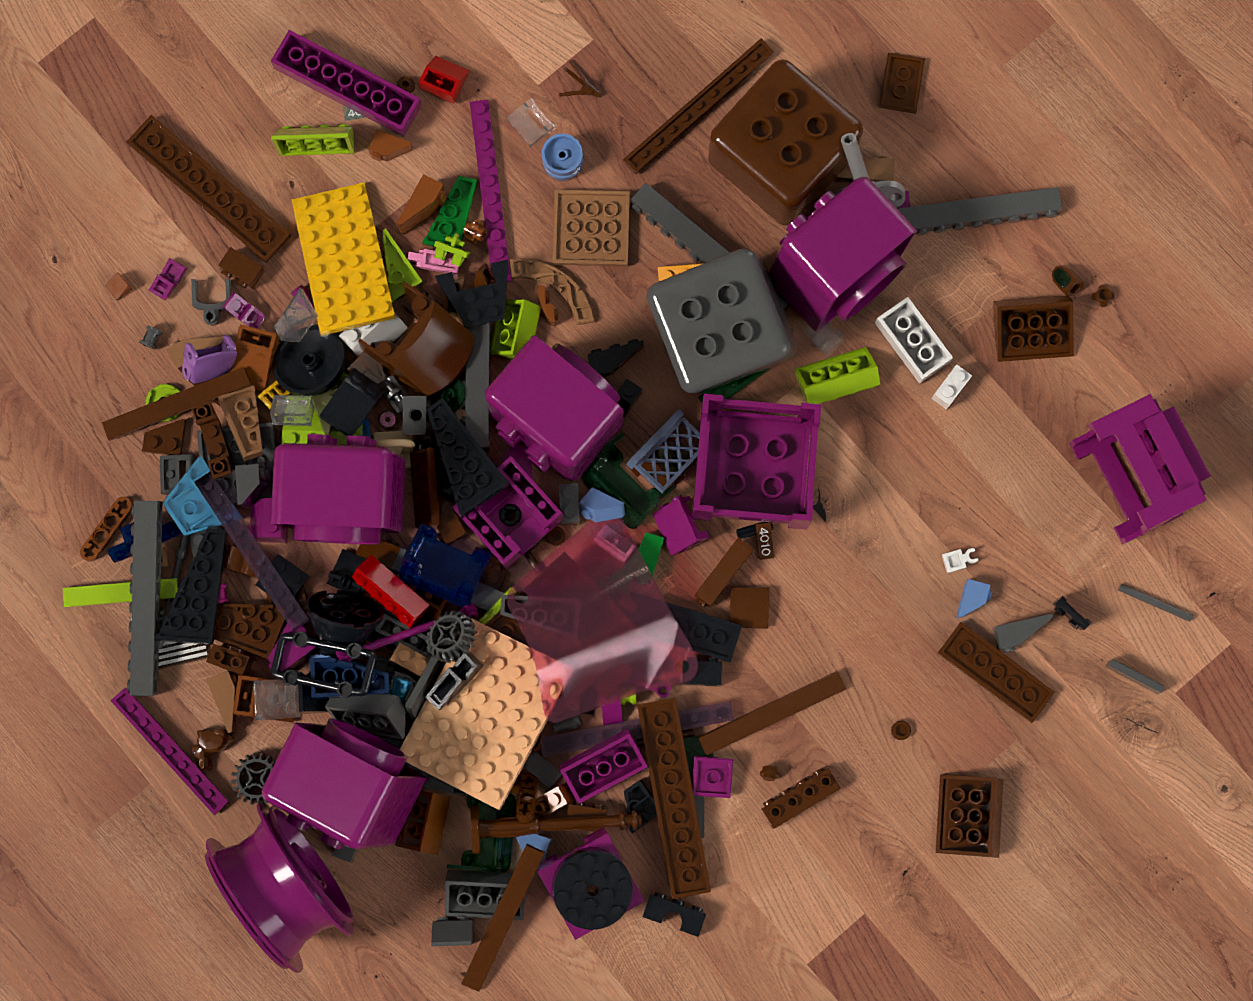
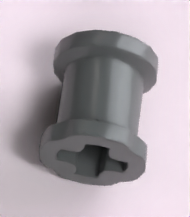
(150, 337)

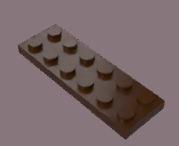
(996, 672)

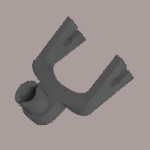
(210, 308)

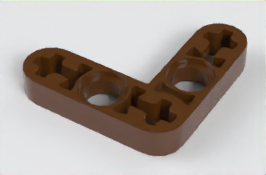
(525, 790)

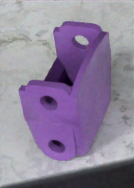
(208, 362)

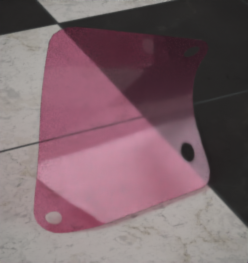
(598, 623)

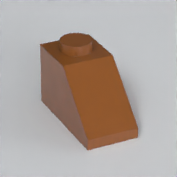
(387, 146)

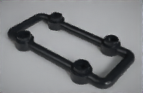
(345, 688)

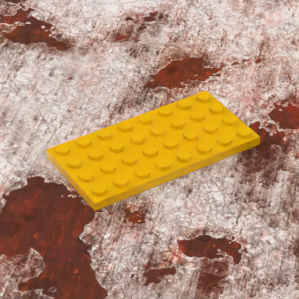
(343, 259)

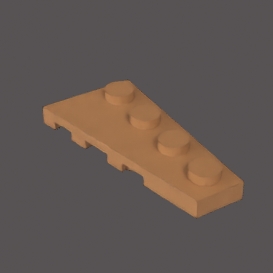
(242, 417)

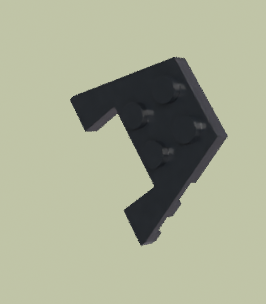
(478, 304)

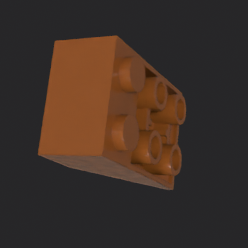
(256, 353)
(244, 699)

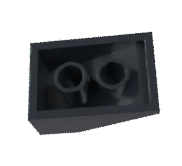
(352, 403)

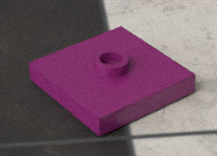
(712, 776)

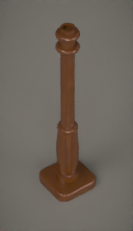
(513, 828)

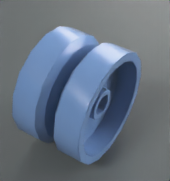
(566, 167)

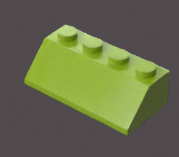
(837, 376)

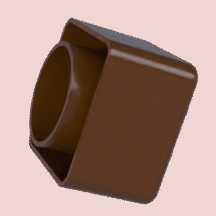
(783, 142)

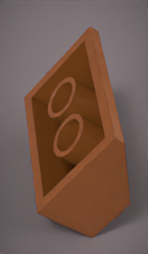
(425, 824)

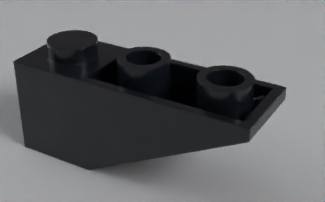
(610, 360)

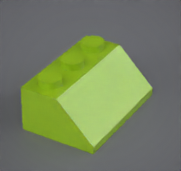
(516, 328)

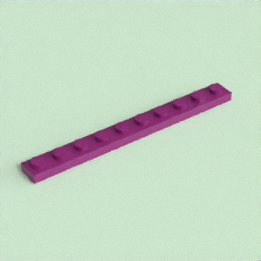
(489, 183)

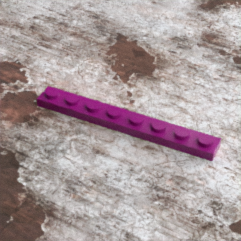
(170, 751)

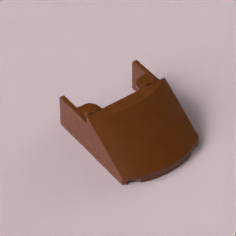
(432, 350)

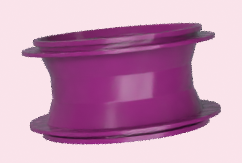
(278, 887)

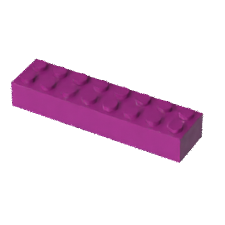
(346, 83)

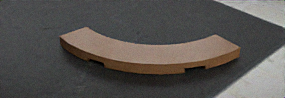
(558, 281)

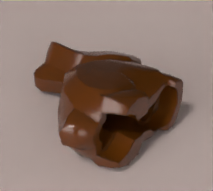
(210, 742)

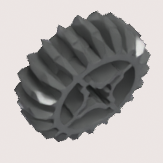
(461, 630)
(250, 784)

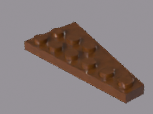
(248, 627)

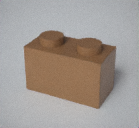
(409, 660)

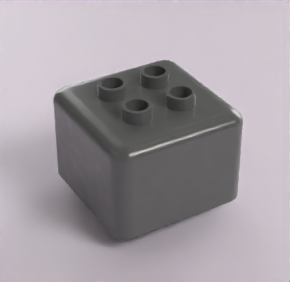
(721, 321)

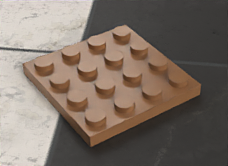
(590, 228)

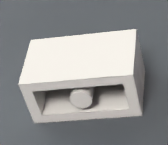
(951, 387)

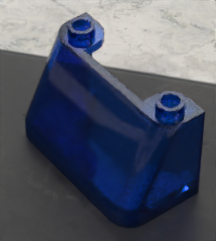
(443, 568)

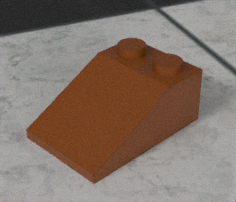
(423, 203)

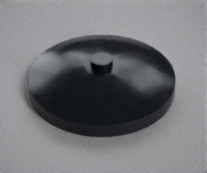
(310, 364)

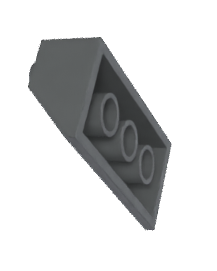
(376, 714)
(476, 893)

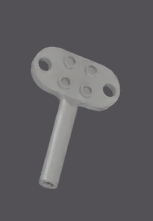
(858, 170)

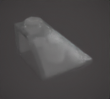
(296, 318)

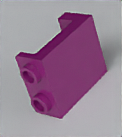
(678, 526)

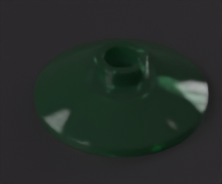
(457, 390)

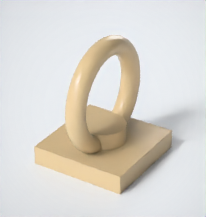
(396, 442)

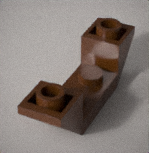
(214, 438)

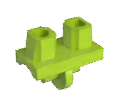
(459, 254)

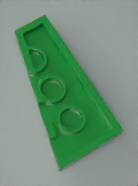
(453, 213)

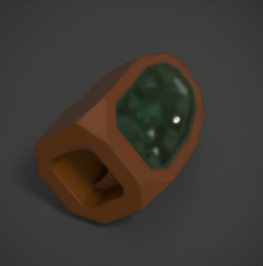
(1067, 280)

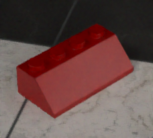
(390, 591)

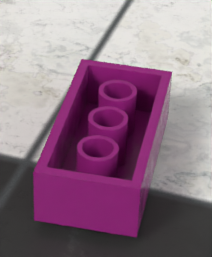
(603, 765)

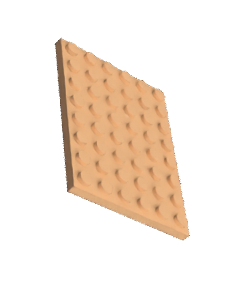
(488, 726)

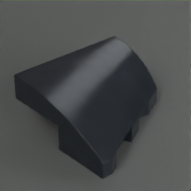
(640, 799)

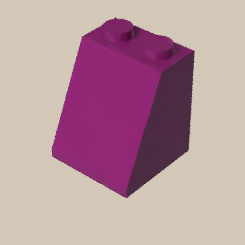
(261, 523)
(293, 655)

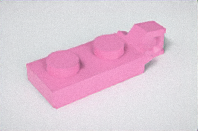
(426, 260)

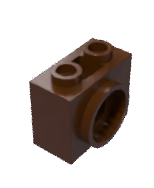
(230, 659)

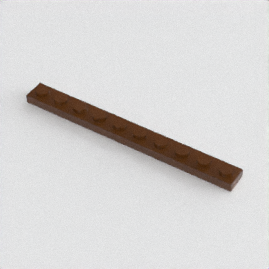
(698, 106)

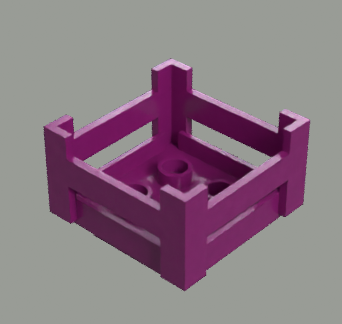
(1158, 454)
(756, 462)

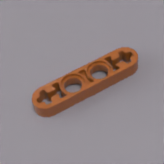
(104, 527)

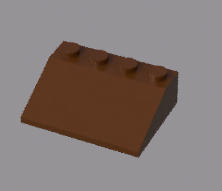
(1034, 328)
(969, 816)

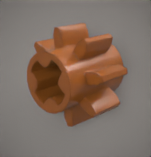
(475, 231)

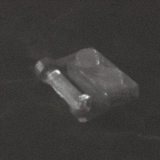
(526, 126)

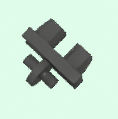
(394, 393)

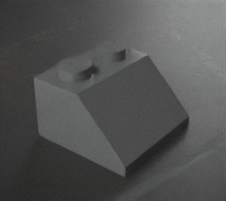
(250, 482)
(452, 932)

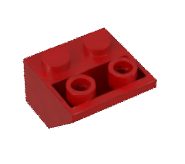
(443, 79)

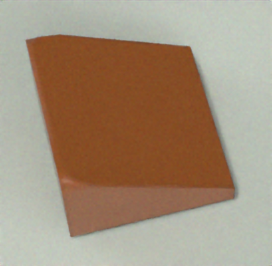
(117, 286)

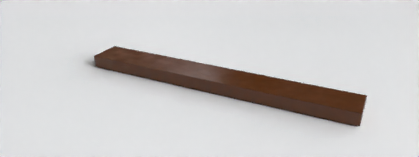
(175, 404)
(771, 713)
(503, 917)

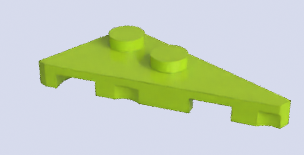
(398, 268)

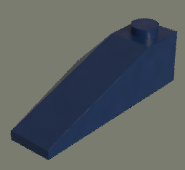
(337, 671)

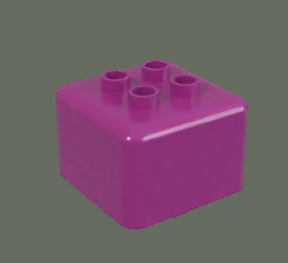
(841, 253)
(554, 408)
(338, 490)
(343, 784)

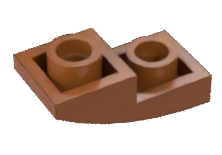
(548, 309)

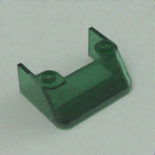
(608, 477)
(495, 851)

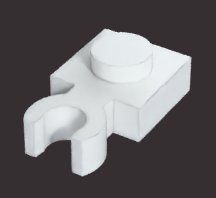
(956, 560)

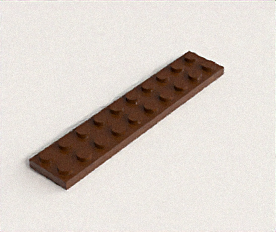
(208, 188)
(673, 798)

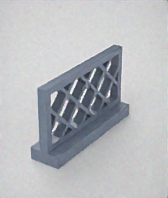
(654, 444)

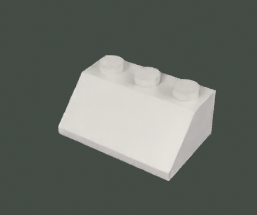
(373, 333)

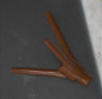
(587, 87)

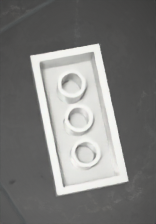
(913, 340)

